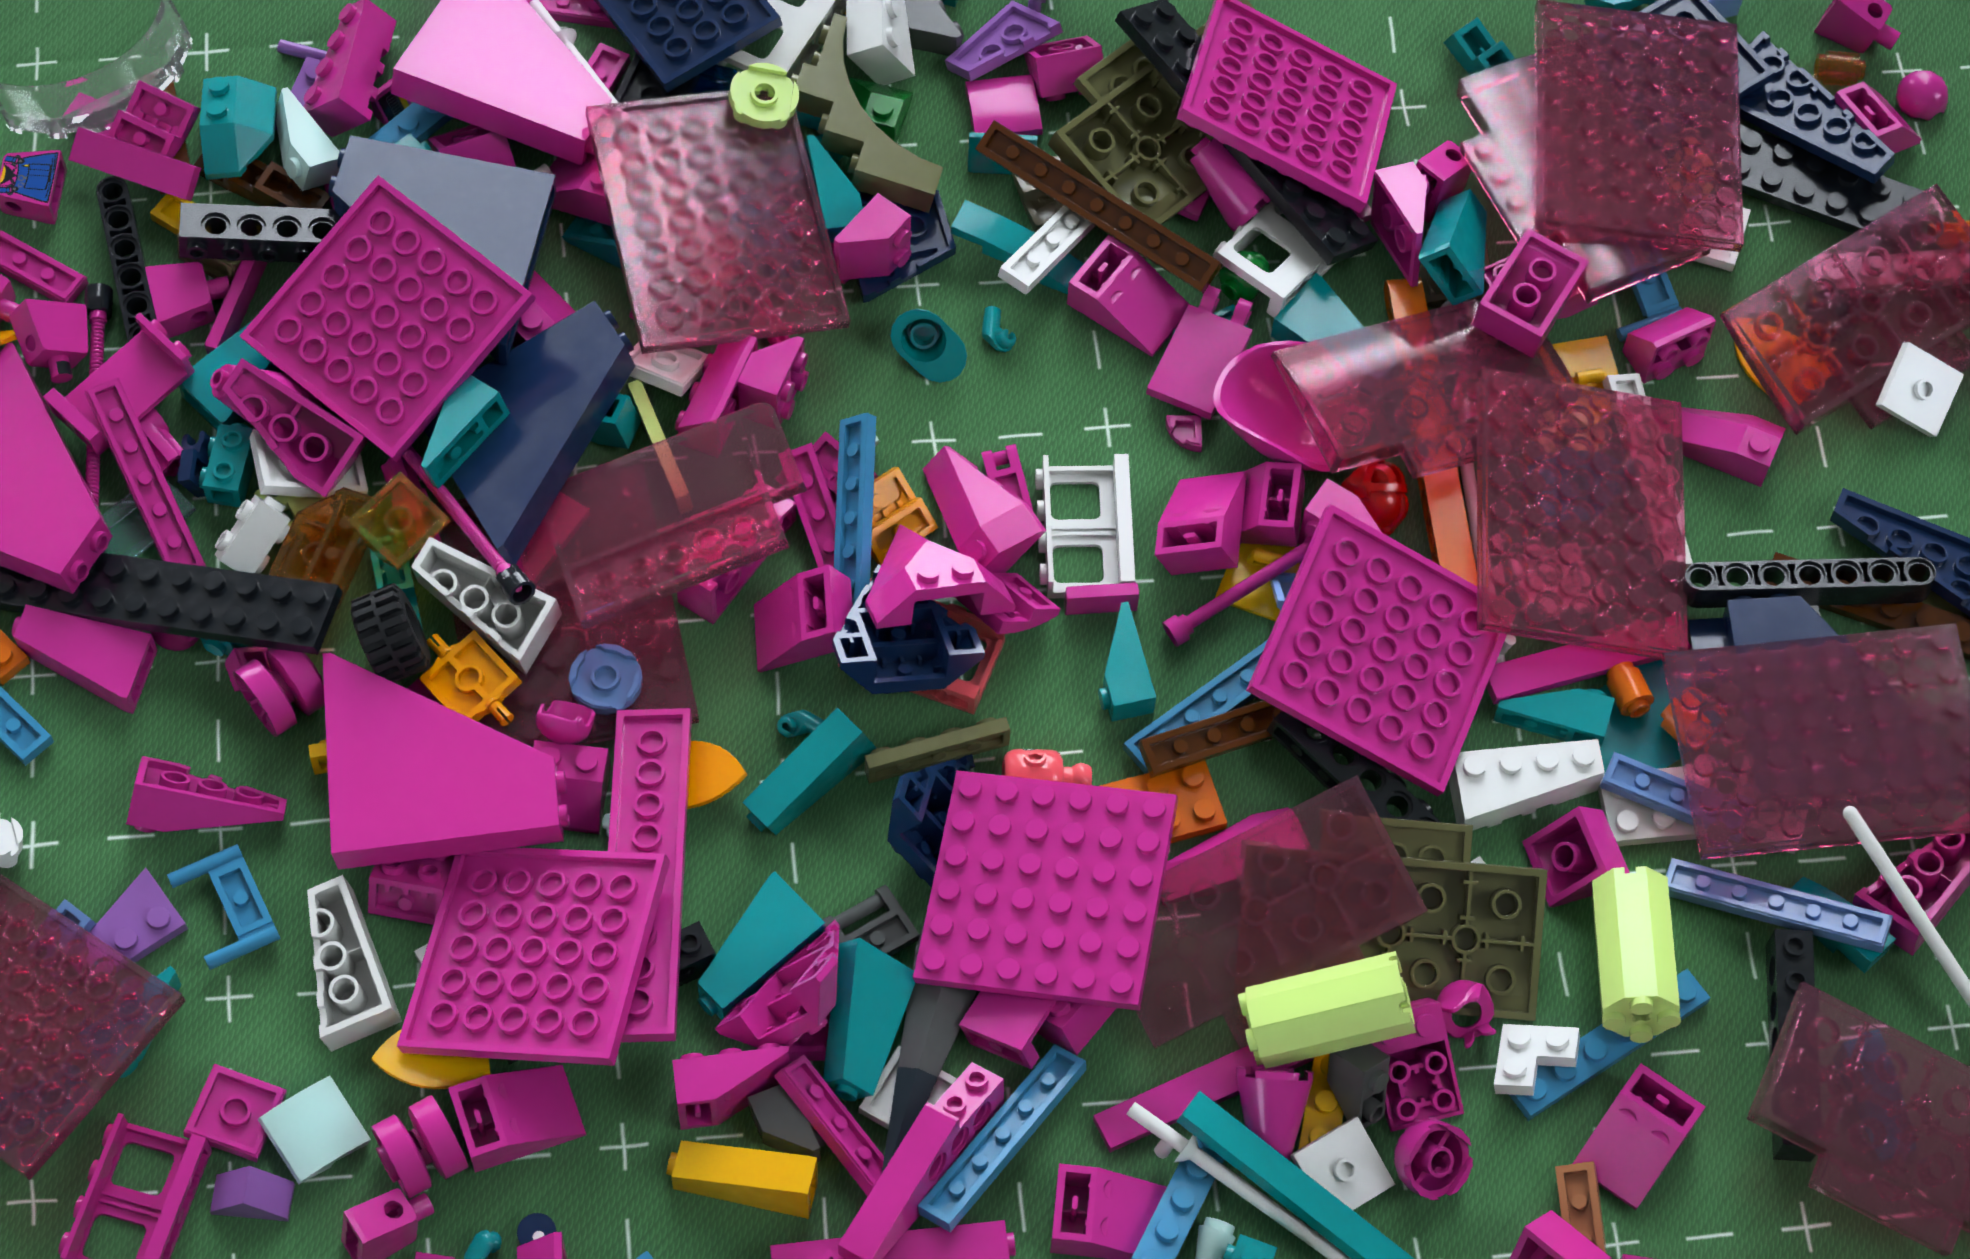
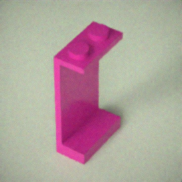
(148, 370)
(1006, 1025)

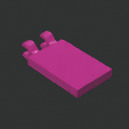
(1199, 353)

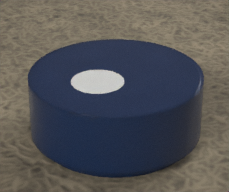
(534, 1227)

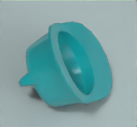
(929, 345)

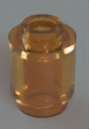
(1839, 68)

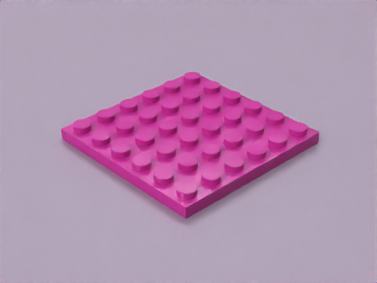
(1288, 102)
(387, 317)
(1379, 651)
(1046, 890)
(535, 955)

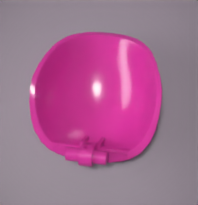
(1262, 411)

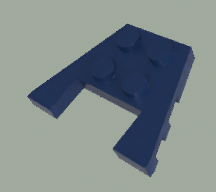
(929, 245)

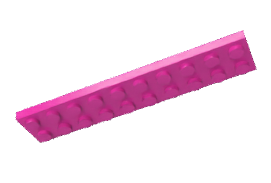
(651, 817)

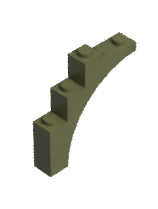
(846, 129)

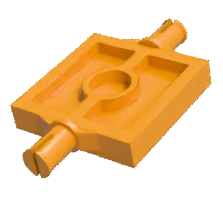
(470, 678)

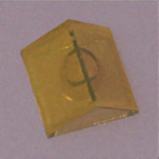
(398, 521)

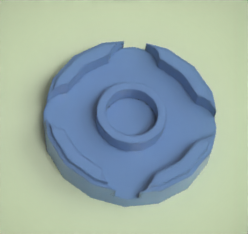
(606, 678)

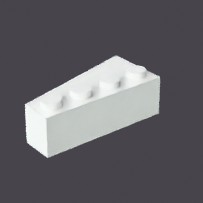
(880, 39)
(476, 598)
(1520, 779)
(350, 979)

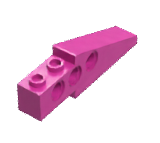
(921, 1160)

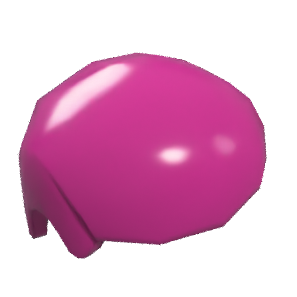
(1922, 95)
(565, 722)

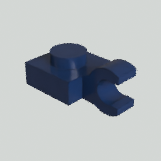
(192, 460)

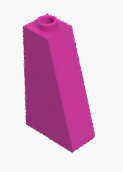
(88, 652)

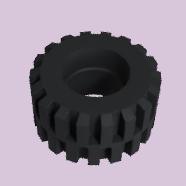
(390, 633)

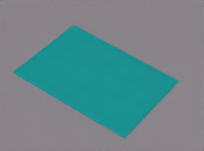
(1642, 736)

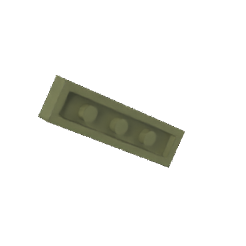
(949, 745)

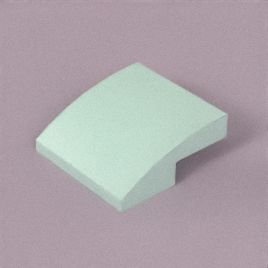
(314, 1129)

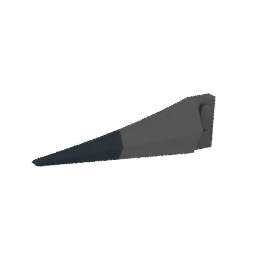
(927, 1040)

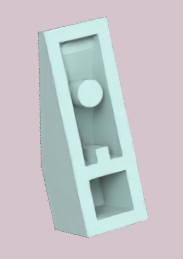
(304, 147)

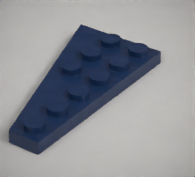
(1808, 117)
(1904, 535)

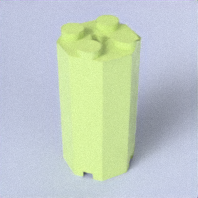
(1635, 953)
(1327, 1010)

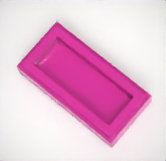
(1100, 598)

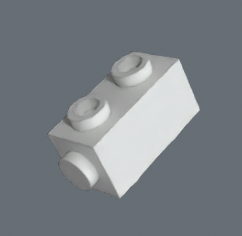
(256, 531)

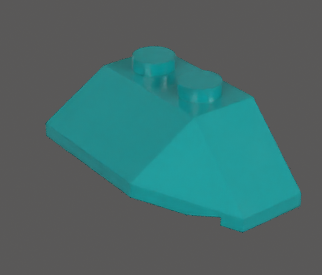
(235, 124)

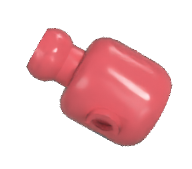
(1044, 766)

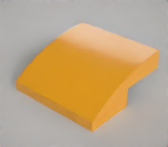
(896, 505)

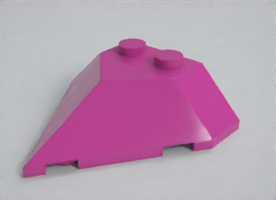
(927, 571)
(791, 998)

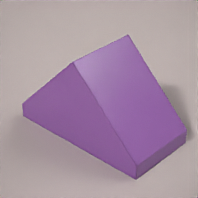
(252, 1194)

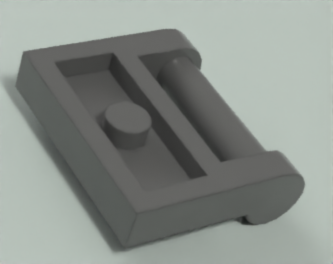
(887, 932)

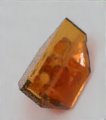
(323, 543)

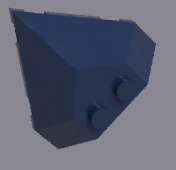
(905, 657)
(921, 814)

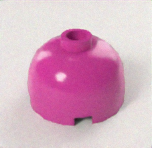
(1433, 1158)

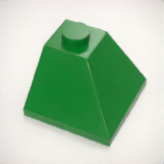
(883, 105)

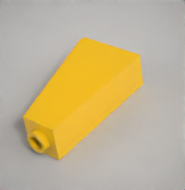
(746, 1176)

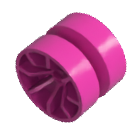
(271, 693)
(408, 1153)

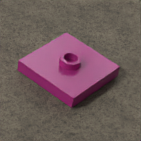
(230, 1112)

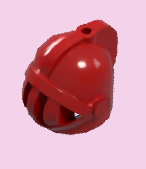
(1382, 492)

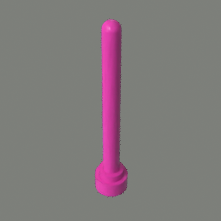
(1181, 627)

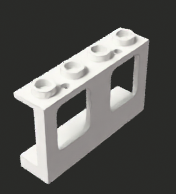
(799, 38)
(1287, 278)
(1109, 532)

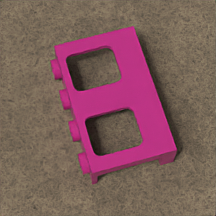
(159, 1214)

